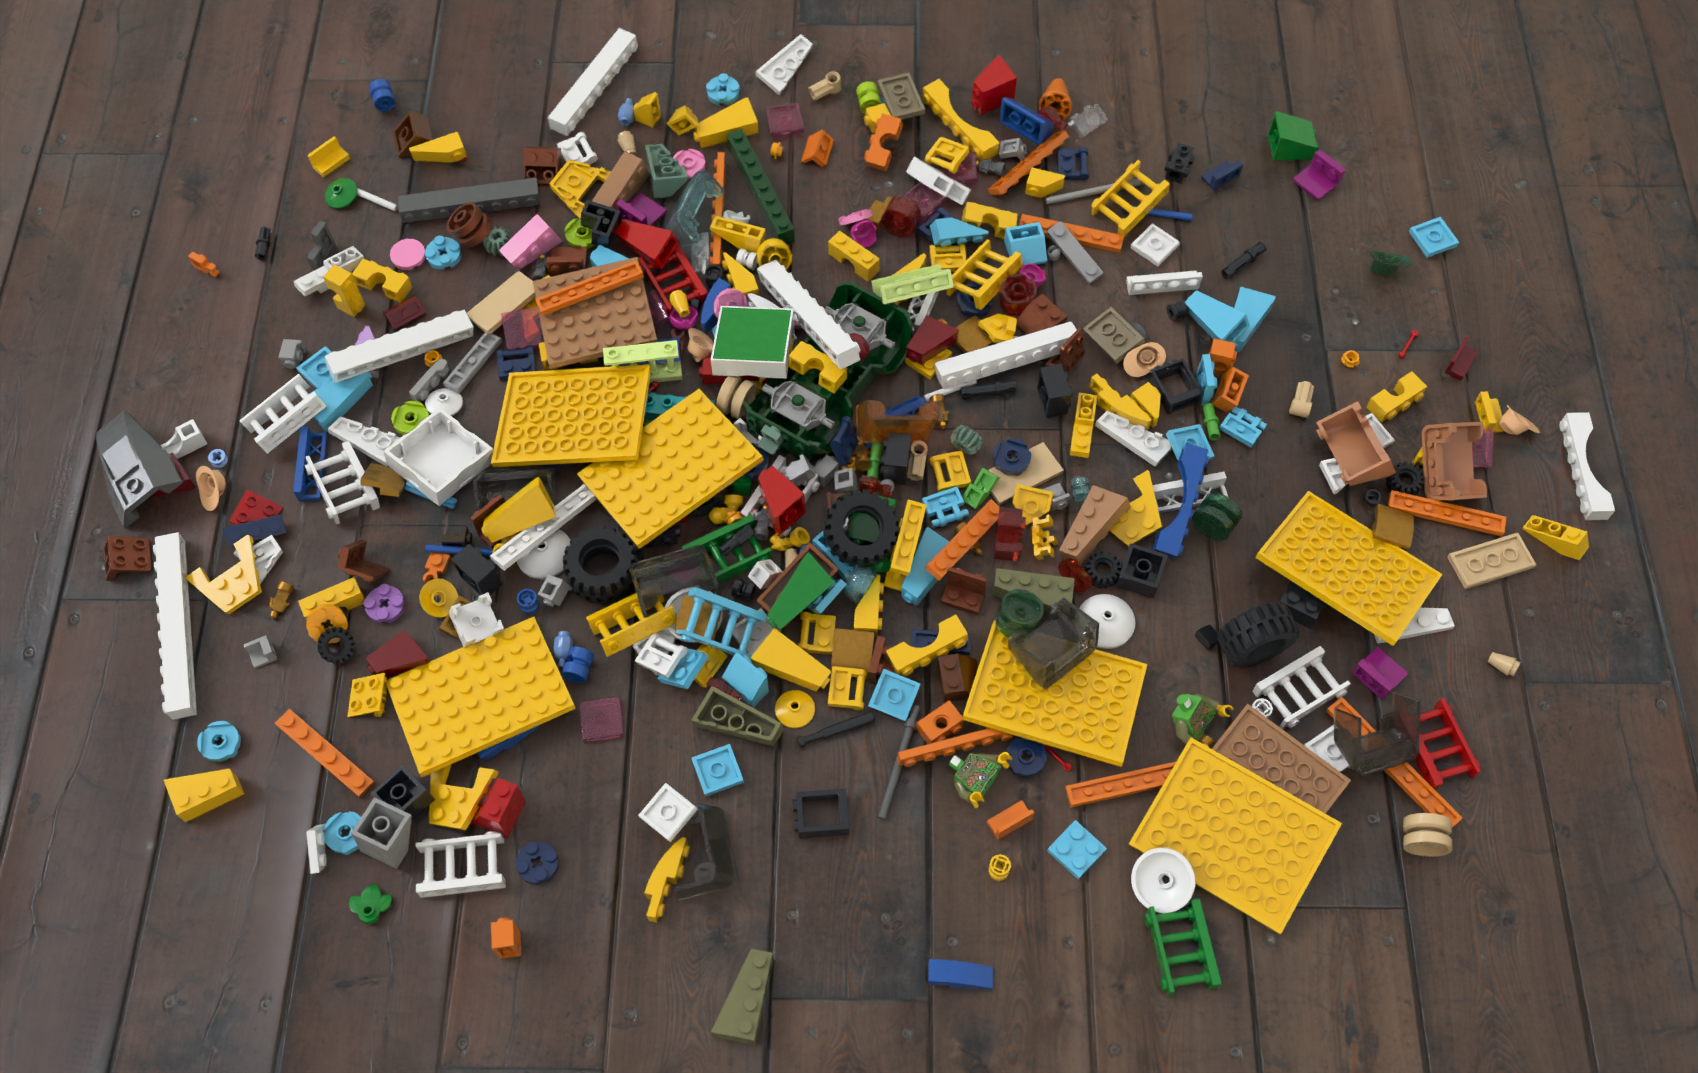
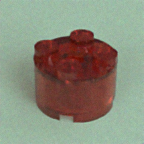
(901, 216)
(1016, 294)

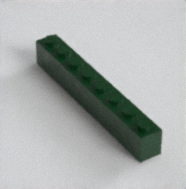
(760, 186)

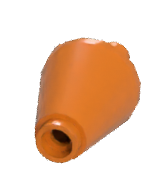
(1057, 97)

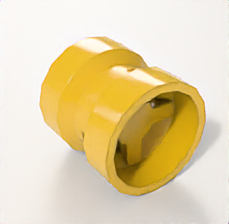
(998, 871)

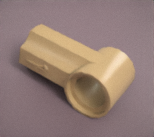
(830, 84)
(1301, 402)
(917, 461)

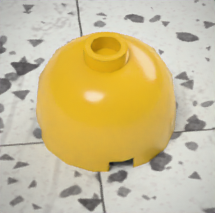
(772, 250)

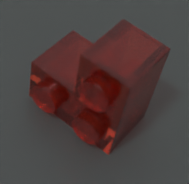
(1008, 532)

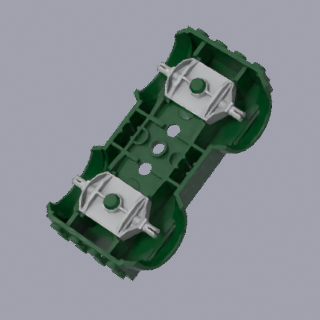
(810, 413)

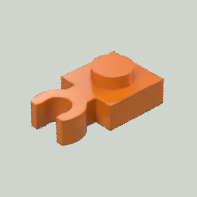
(202, 263)
(436, 564)

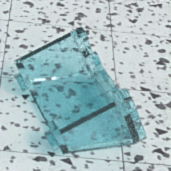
(682, 217)

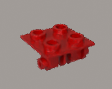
(253, 508)

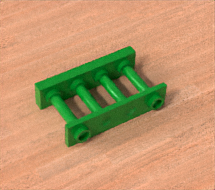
(714, 539)
(1198, 933)

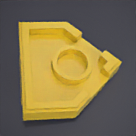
(999, 327)
(1032, 501)

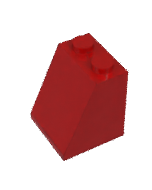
(992, 86)
(781, 498)
(499, 808)

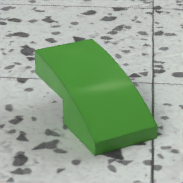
(981, 488)

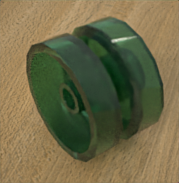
(1217, 516)
(1019, 613)

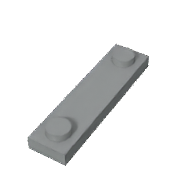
(1075, 252)
(472, 362)

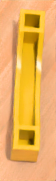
(979, 141)

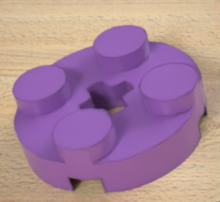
(379, 595)

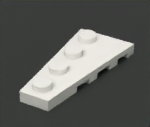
(782, 67)
(365, 439)
(1142, 442)
(1426, 622)

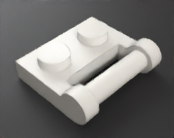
(571, 152)
(659, 661)

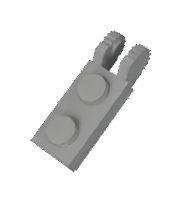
(429, 380)

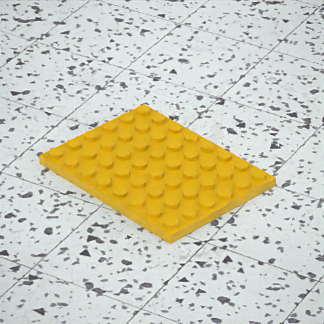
(572, 416)
(679, 466)
(1349, 568)
(478, 696)
(1081, 713)
(1238, 833)

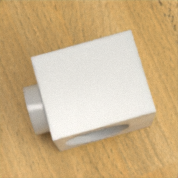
(764, 573)

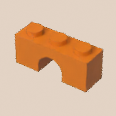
(886, 128)

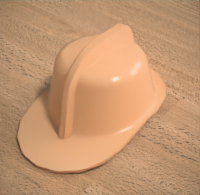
(699, 344)
(1143, 359)
(1515, 423)
(211, 486)

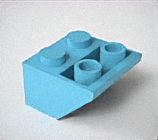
(1028, 241)
(746, 679)

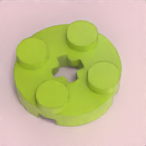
(573, 237)
(400, 416)

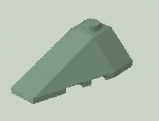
(664, 171)

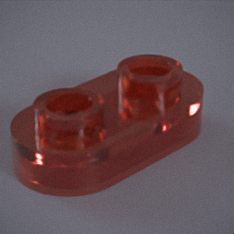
(1077, 573)

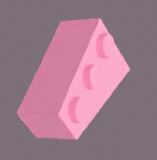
(530, 243)

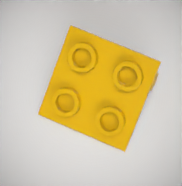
(368, 695)

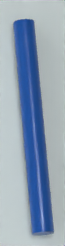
(1169, 214)
(452, 549)

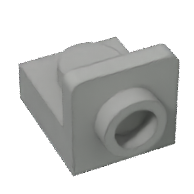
(1012, 148)
(1060, 499)

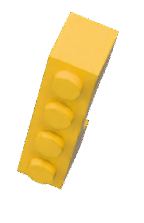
(907, 658)

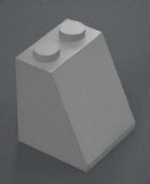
(383, 833)

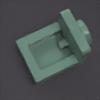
(771, 439)

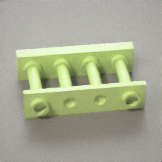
(912, 283)
(648, 352)

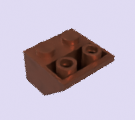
(541, 163)

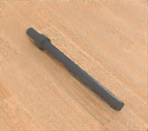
(910, 726)

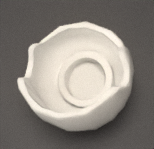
(736, 217)

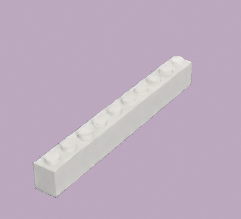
(809, 314)
(174, 627)

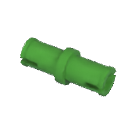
(1211, 421)
(875, 460)

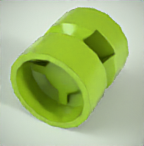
(868, 95)

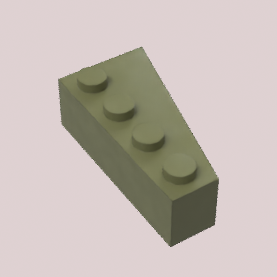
(1046, 587)
(734, 718)
(744, 1005)

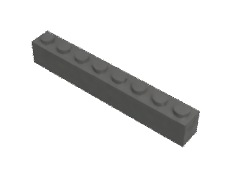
(487, 197)

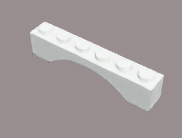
(1594, 499)

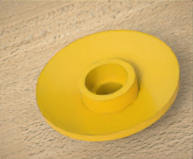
(446, 593)
(794, 717)

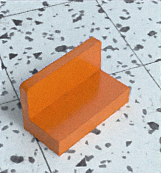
(818, 148)
(1010, 819)

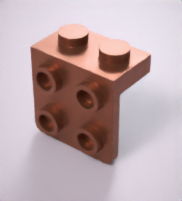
(566, 260)
(1070, 352)
(353, 563)

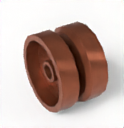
(469, 225)

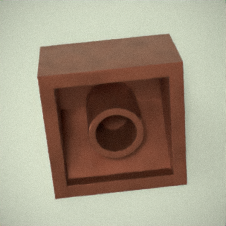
(1040, 315)

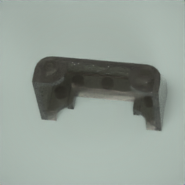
(1056, 644)

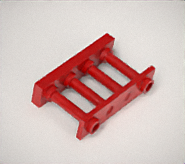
(683, 267)
(1425, 759)

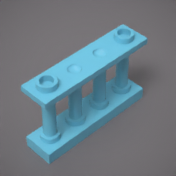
(718, 604)

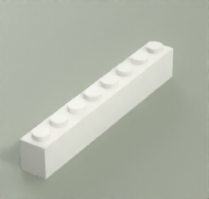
(592, 82)
(399, 346)
(1003, 356)

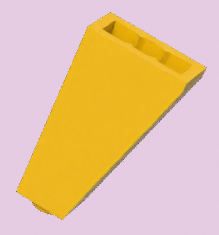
(735, 117)
(520, 512)
(790, 662)

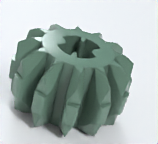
(496, 240)
(966, 440)

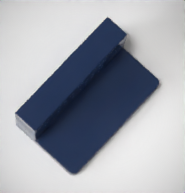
(1222, 174)

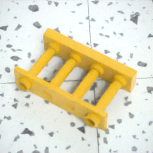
(1136, 214)
(993, 284)
(904, 550)
(629, 635)

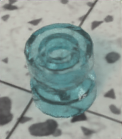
(1080, 488)

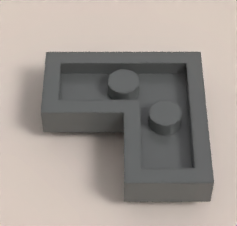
(324, 245)

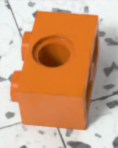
(1222, 355)
(1230, 389)
(944, 714)
(505, 938)

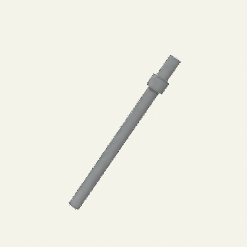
(1087, 192)

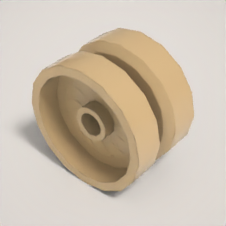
(734, 395)
(1427, 834)

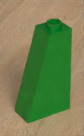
(801, 590)

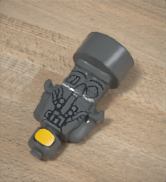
(989, 166)
(540, 267)
(761, 530)

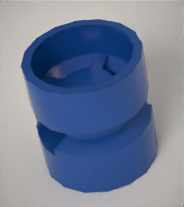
(382, 95)
(577, 666)

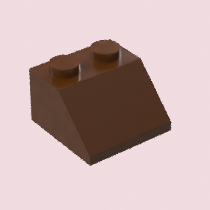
(411, 131)
(956, 676)

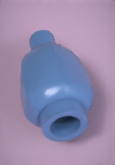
(626, 113)
(562, 644)

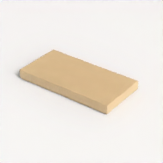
(508, 297)
(1041, 469)
(1491, 560)

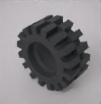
(1410, 472)
(1111, 562)
(341, 656)

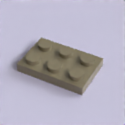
(901, 96)
(1113, 335)

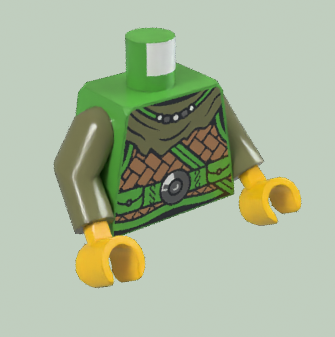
(1195, 714)
(977, 774)

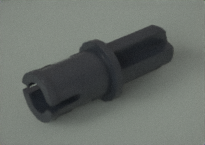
(263, 243)
(736, 540)

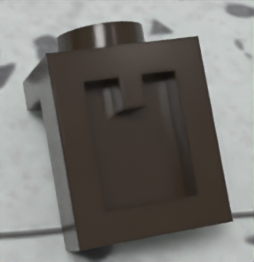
(458, 540)

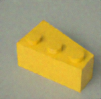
(202, 792)

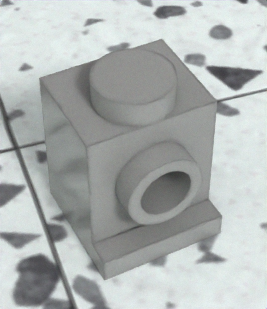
(291, 353)
(825, 469)
(799, 471)
(845, 480)
(553, 591)

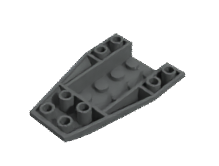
(133, 466)

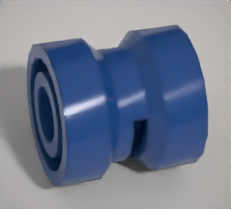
(526, 597)

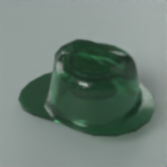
(1388, 263)

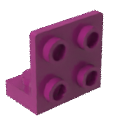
(1320, 176)
(641, 210)
(1379, 673)

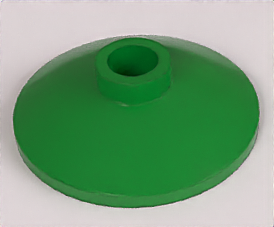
(341, 193)

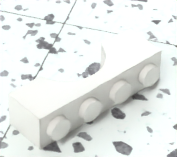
(185, 440)

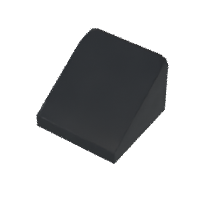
(1207, 636)

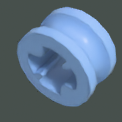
(218, 453)

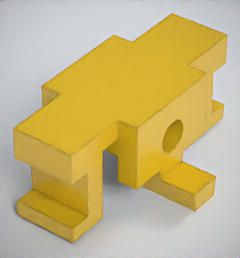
(1038, 535)

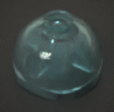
(858, 582)

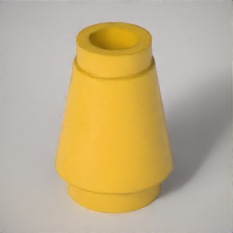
(679, 302)

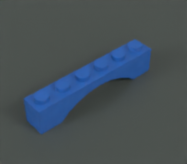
(1191, 465)

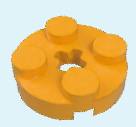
(320, 615)

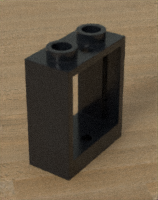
(1182, 400)
(825, 830)

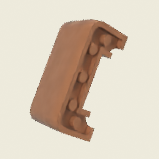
(1355, 446)
(1450, 461)

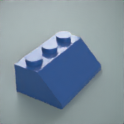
(1025, 121)

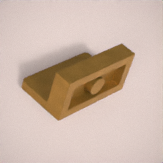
(878, 209)

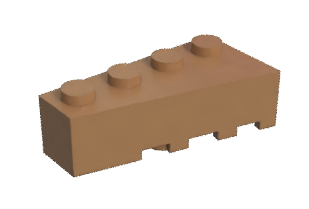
(622, 181)
(1094, 520)

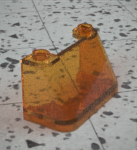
(874, 426)

